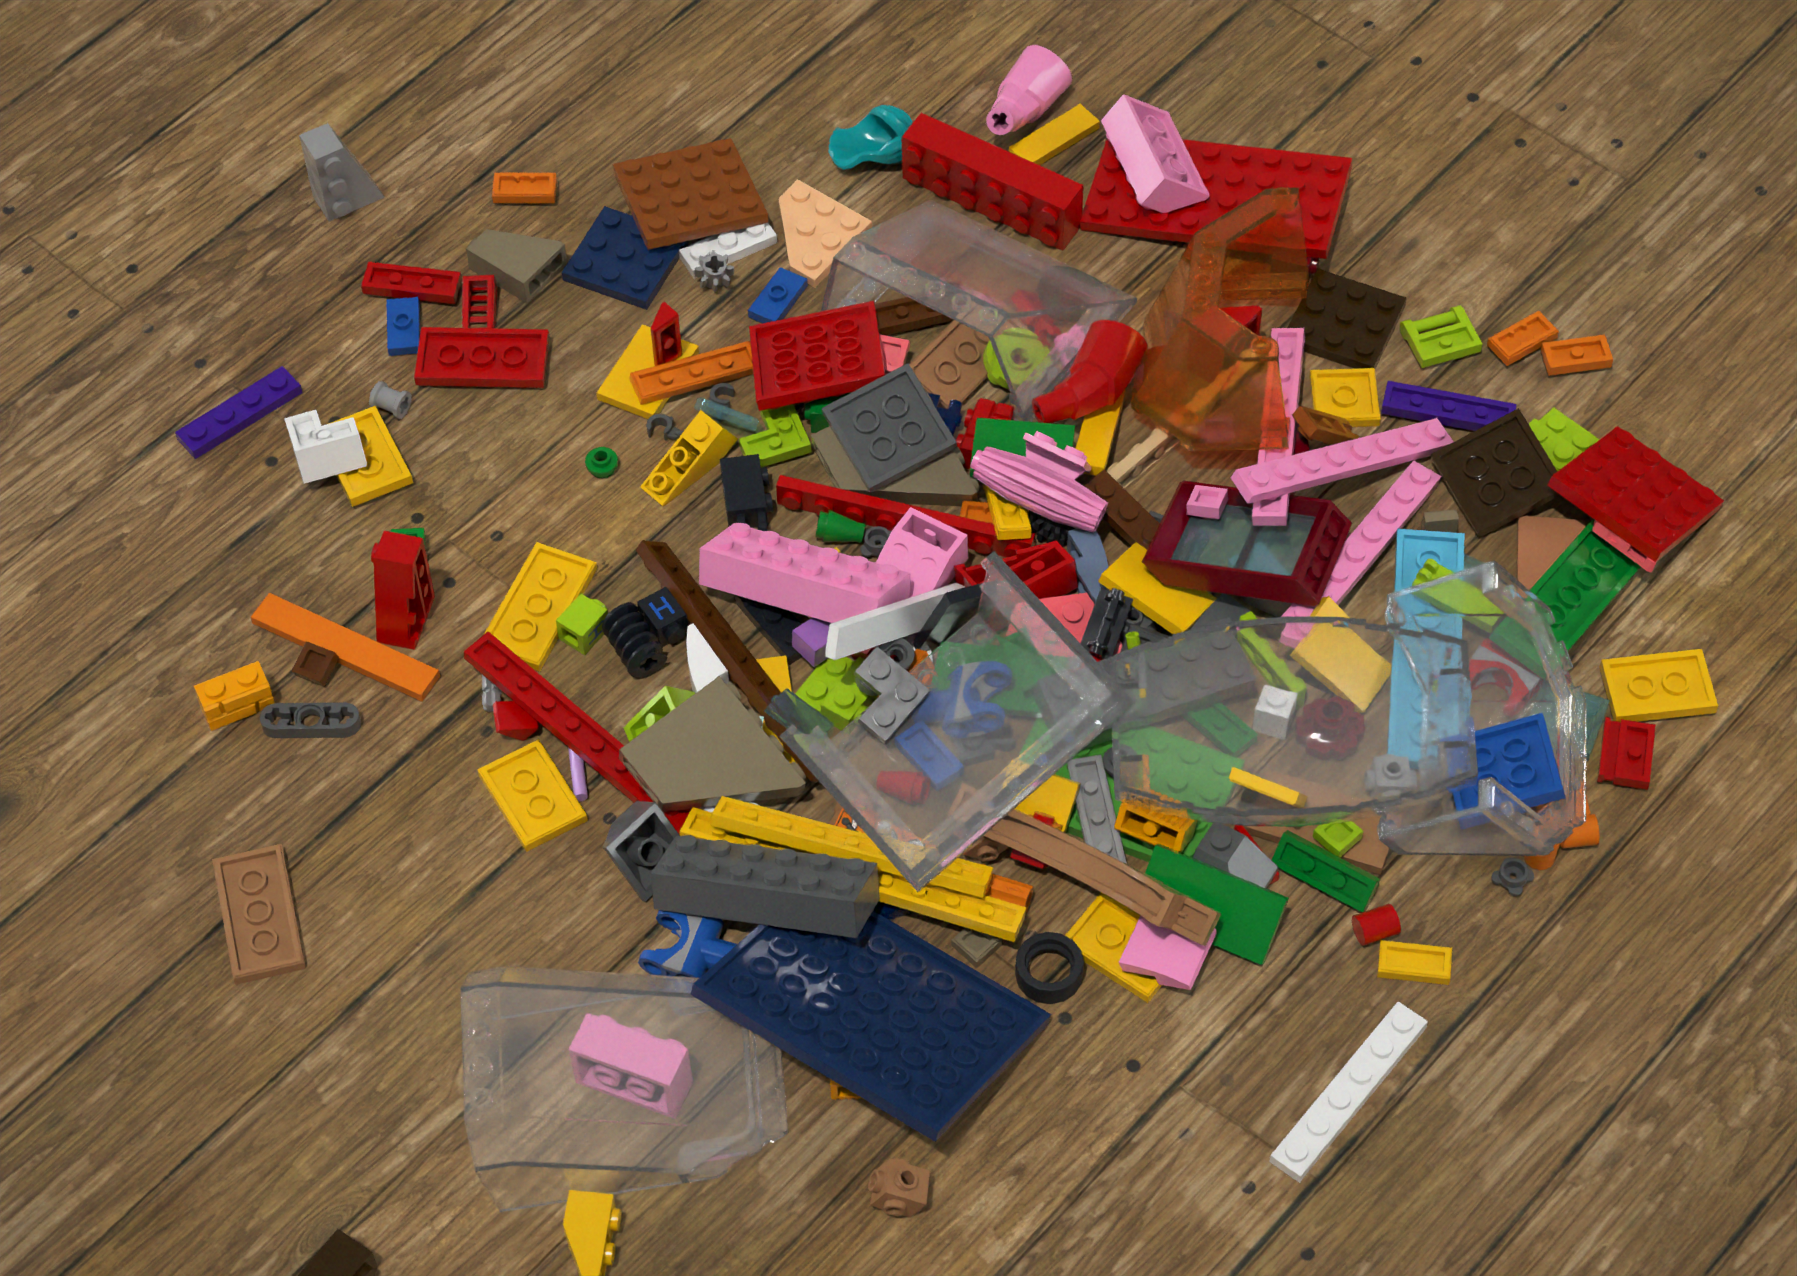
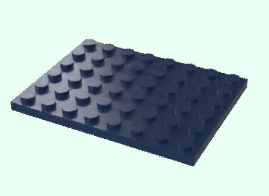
(877, 1015)

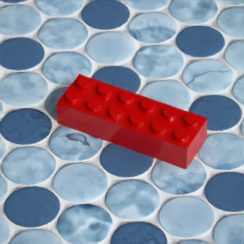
(992, 181)

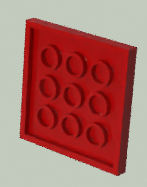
(816, 355)
(1636, 493)

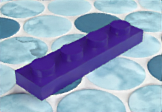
(1449, 407)
(238, 412)

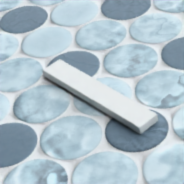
(883, 623)

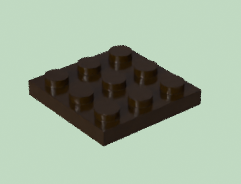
(1347, 320)
(1497, 472)

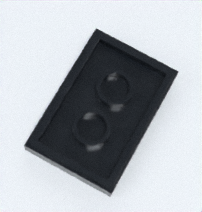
(949, 616)

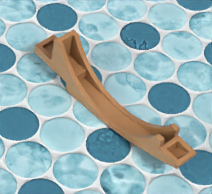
(1118, 880)

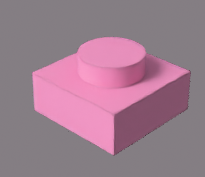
(1207, 502)

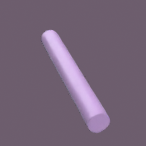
(578, 776)

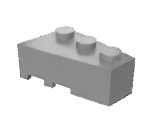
(335, 174)

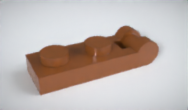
(1323, 426)

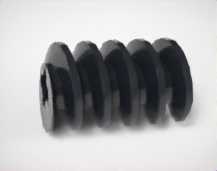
(633, 641)

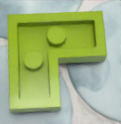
(782, 439)

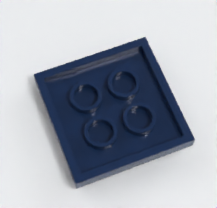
(617, 261)

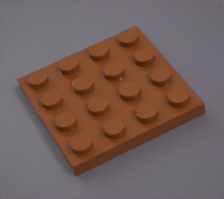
(690, 193)

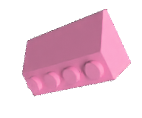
(1153, 156)

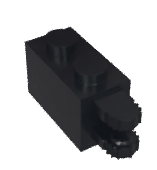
(744, 491)

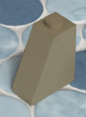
(517, 261)

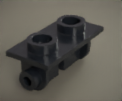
(1106, 622)

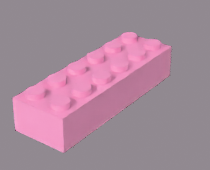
(798, 574)

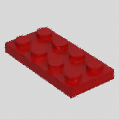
(482, 357)

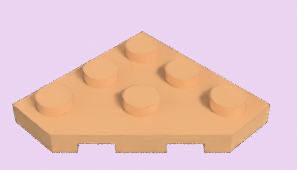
(816, 230)

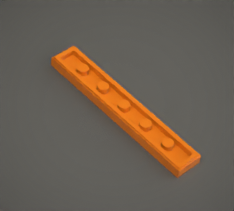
(353, 649)

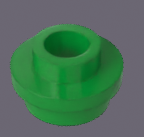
(604, 468)

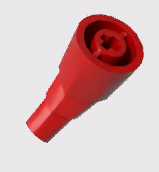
(1098, 374)

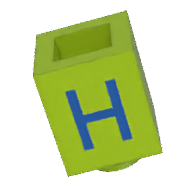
(582, 623)

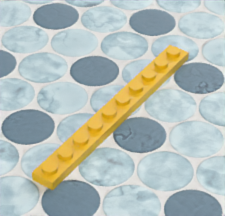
(972, 912)

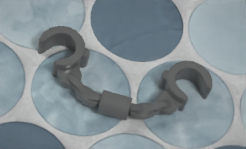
(673, 432)

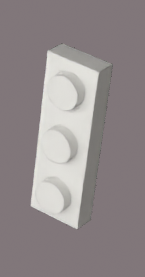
(734, 243)

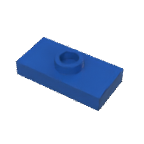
(777, 296)
(403, 326)

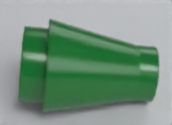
(838, 528)

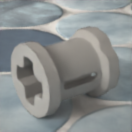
(390, 399)

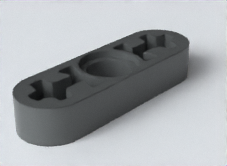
(300, 710)

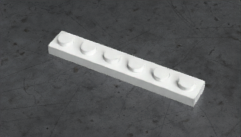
(1348, 1092)

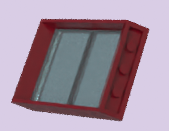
(1246, 559)

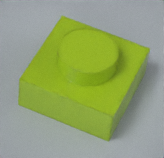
(1338, 836)

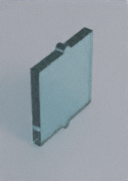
(791, 709)

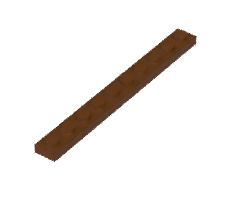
(728, 647)

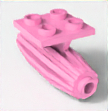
(1043, 481)

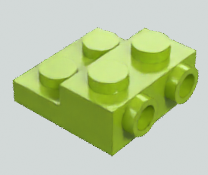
(1561, 437)
(834, 691)

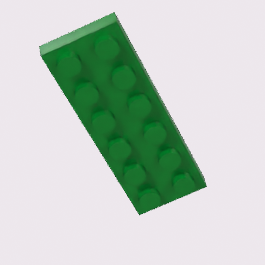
(1583, 584)

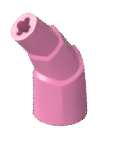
(1028, 90)

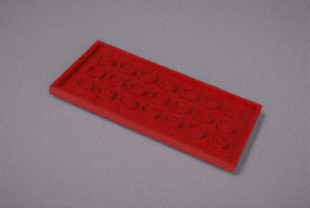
(1231, 178)

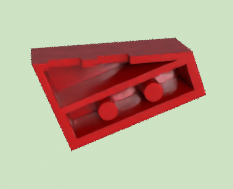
(1043, 568)
(401, 589)

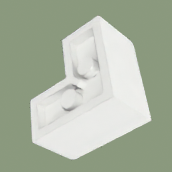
(325, 448)

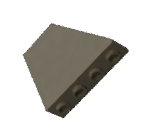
(935, 483)
(708, 752)

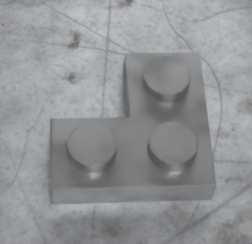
(897, 693)

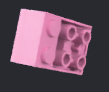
(925, 550)

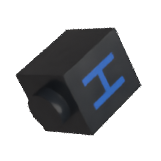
(664, 616)

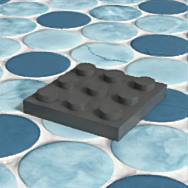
(889, 428)

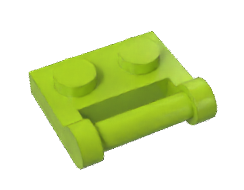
(1443, 343)

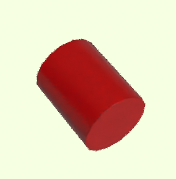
(1376, 924)

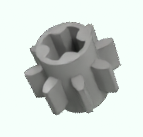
(714, 262)

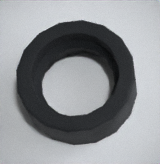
(1049, 943)

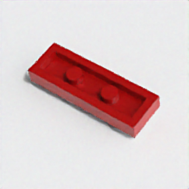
(411, 281)

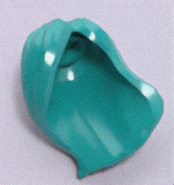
(872, 139)

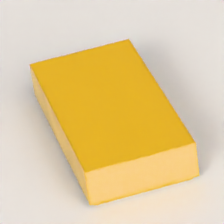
(1414, 962)

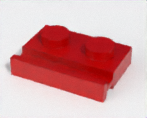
(1626, 753)

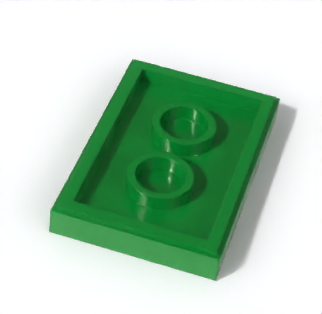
(1009, 435)

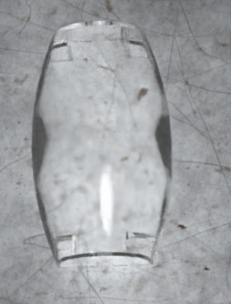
(1316, 704)

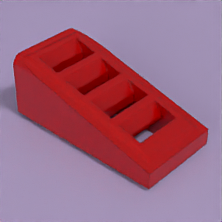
(479, 283)

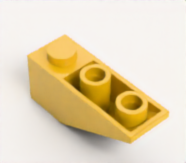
(689, 458)
(589, 1230)

